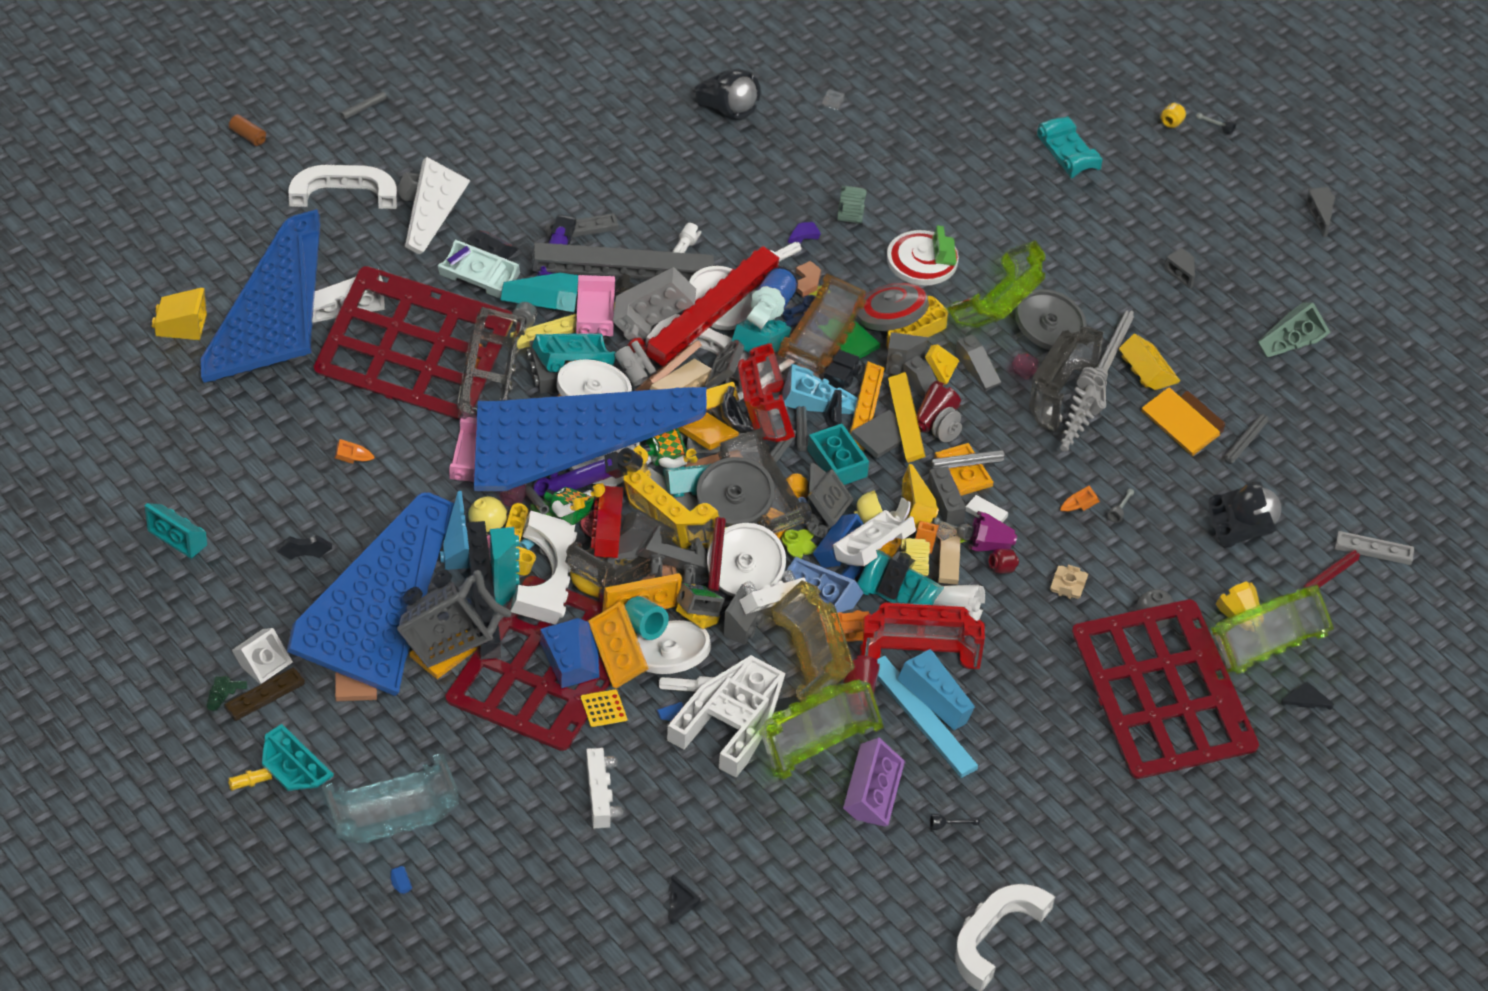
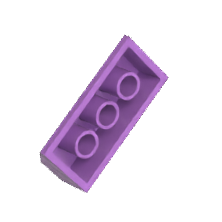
(874, 783)

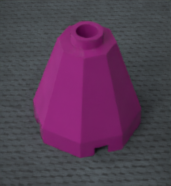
(991, 534)

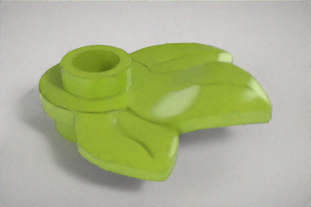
(799, 542)

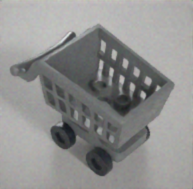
(425, 629)

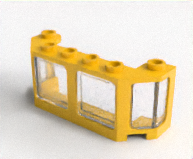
(657, 503)

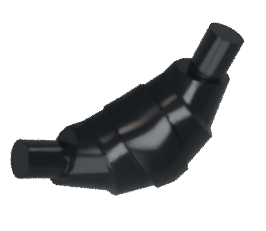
(732, 412)

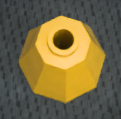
(1240, 599)

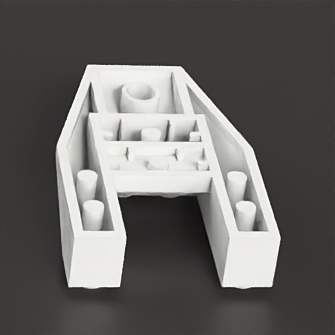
(739, 697)

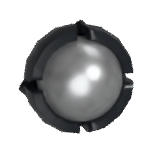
(730, 92)
(1244, 513)

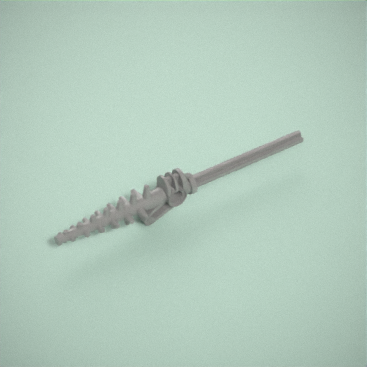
(1093, 386)

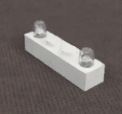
(767, 595)
(599, 793)

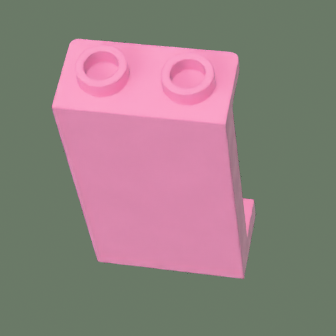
(595, 305)
(464, 457)

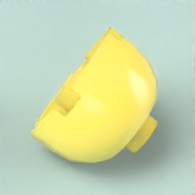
(868, 506)
(488, 510)

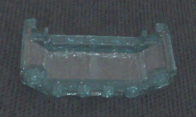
(393, 804)

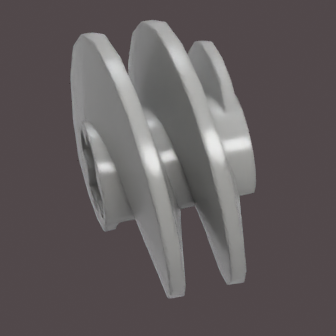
(947, 425)

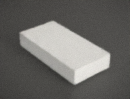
(979, 504)

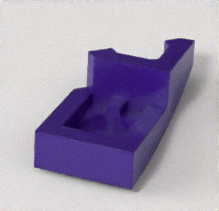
(804, 230)

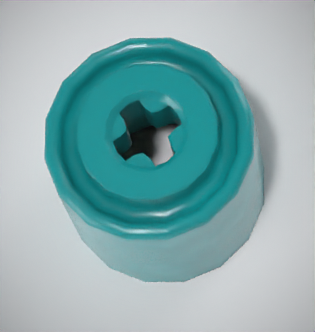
(647, 617)

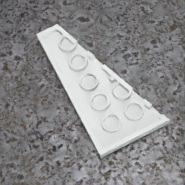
(435, 197)

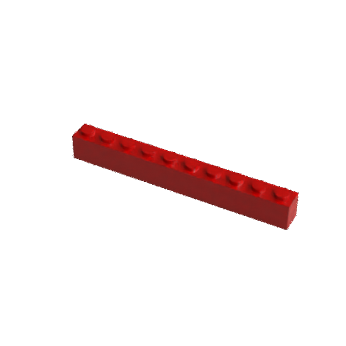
(711, 306)

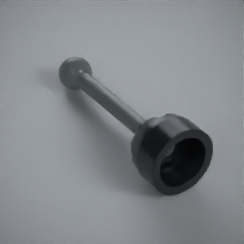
(1227, 127)

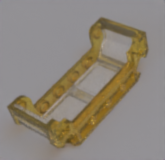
(816, 637)

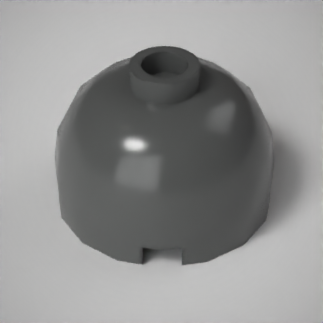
(1154, 598)

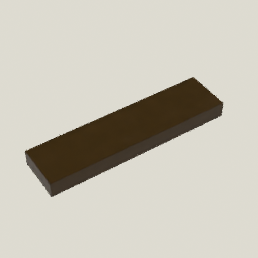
(264, 694)

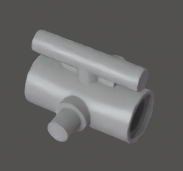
(635, 363)

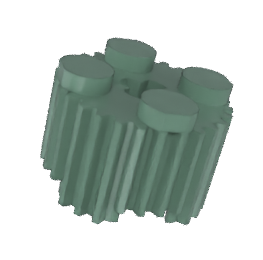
(851, 204)

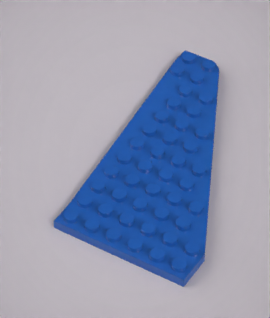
(275, 307)
(546, 435)
(359, 614)

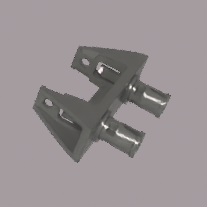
(690, 561)

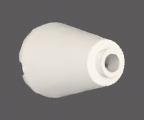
(963, 596)

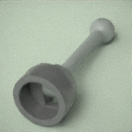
(1116, 513)
(964, 530)

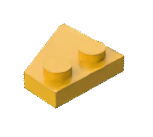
(941, 363)
(702, 621)

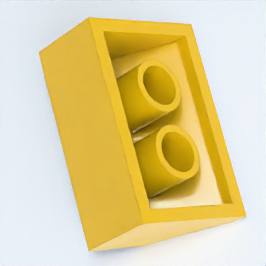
(1148, 363)

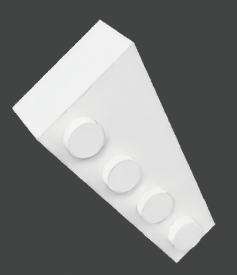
(330, 300)

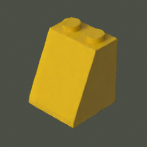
(181, 315)

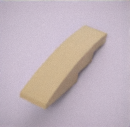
(949, 560)

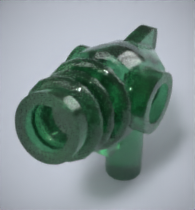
(221, 689)

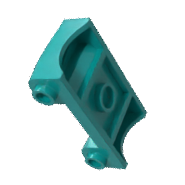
(1067, 147)
(556, 348)
(915, 587)

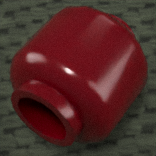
(1003, 561)

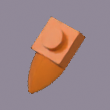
(352, 452)
(1082, 499)

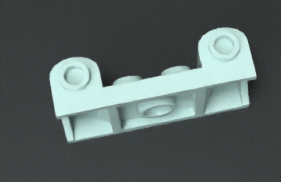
(480, 269)

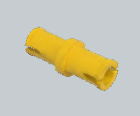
(249, 779)

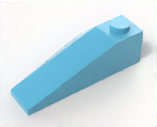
(809, 391)

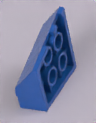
(571, 651)

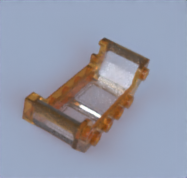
(824, 325)

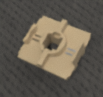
(1069, 581)

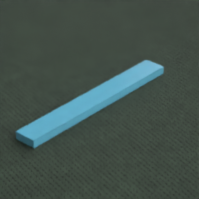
(926, 720)

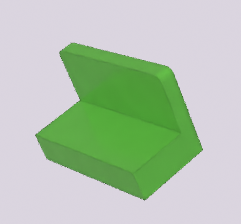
(943, 247)

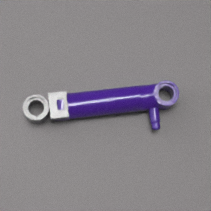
(560, 234)
(612, 465)

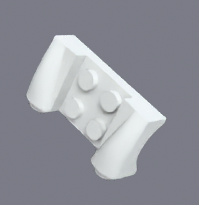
(861, 544)

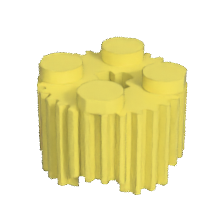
(918, 550)

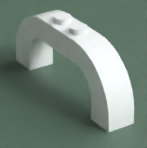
(343, 177)
(1008, 899)

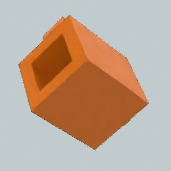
(928, 532)

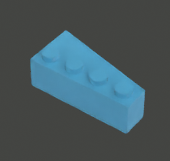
(937, 689)

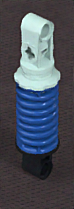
(772, 295)

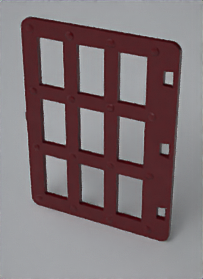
(416, 294)
(1208, 660)
(573, 712)

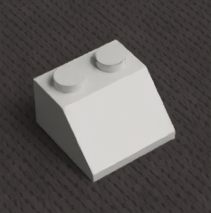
(262, 655)

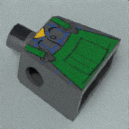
(693, 597)

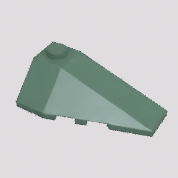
(1296, 329)

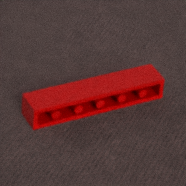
(607, 522)

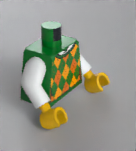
(669, 450)
(572, 504)

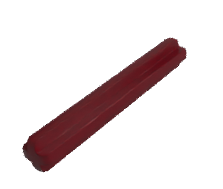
(717, 551)
(1334, 569)

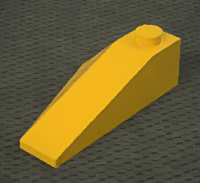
(922, 502)

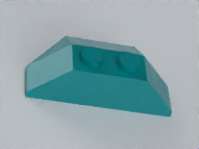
(292, 762)

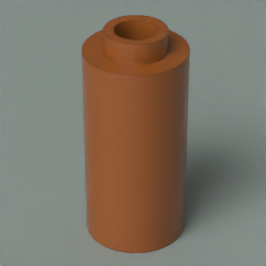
(247, 130)

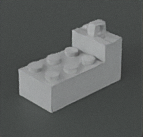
(652, 303)

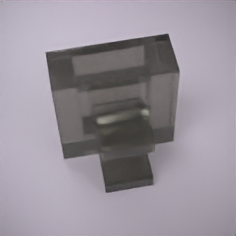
(623, 284)

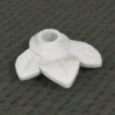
(902, 510)

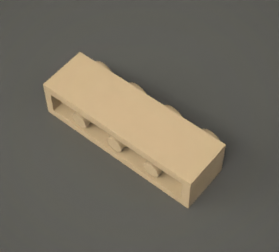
(689, 375)

